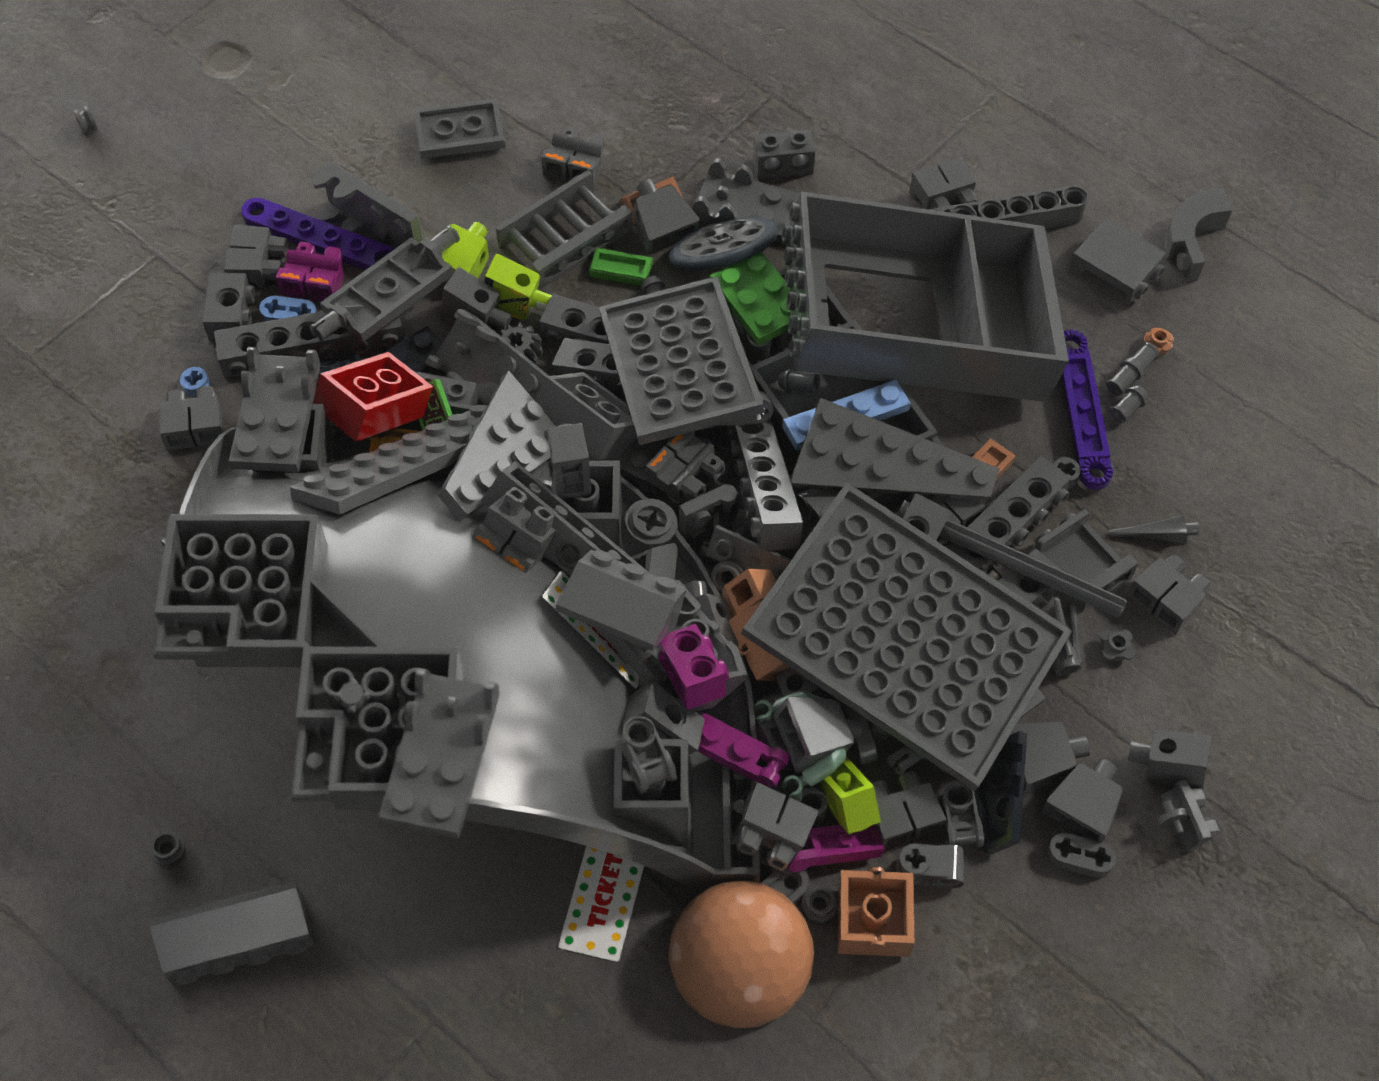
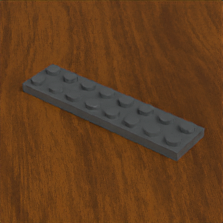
(388, 467)

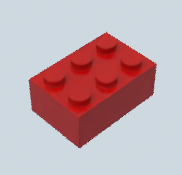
(372, 395)

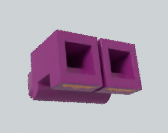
(311, 273)

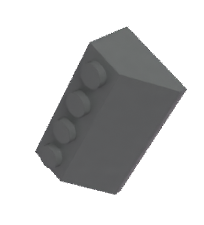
(232, 933)

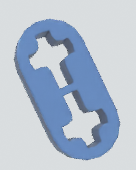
(287, 307)

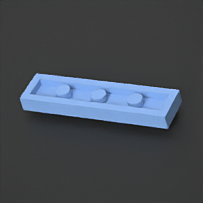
(878, 403)

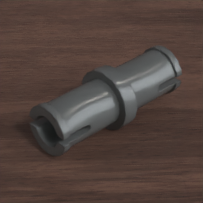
(1132, 369)

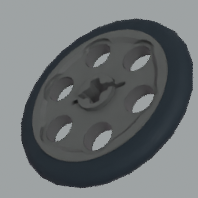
(723, 243)

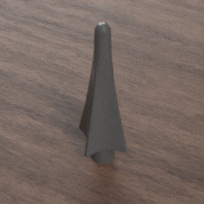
(1168, 530)

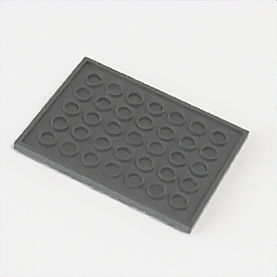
(908, 635)

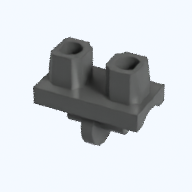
(1184, 816)

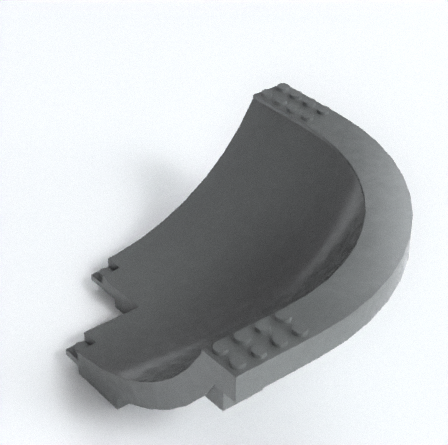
(408, 590)

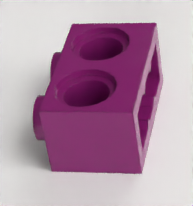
(692, 666)

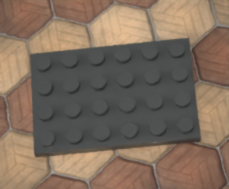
(680, 360)

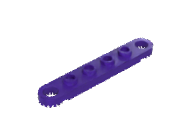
(303, 228)
(1085, 414)

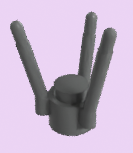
(1069, 657)

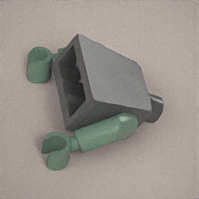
(812, 733)

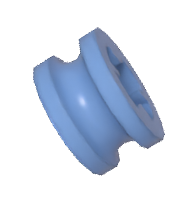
(189, 376)

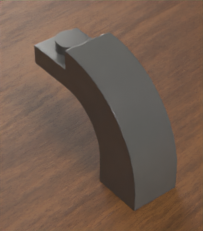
(1197, 214)

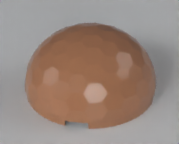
(741, 954)

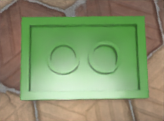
(756, 297)

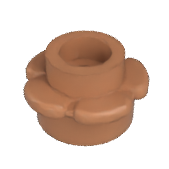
(1165, 340)

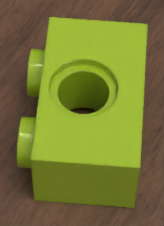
(850, 798)

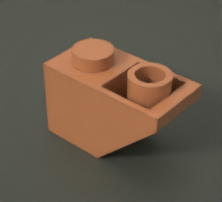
(747, 589)

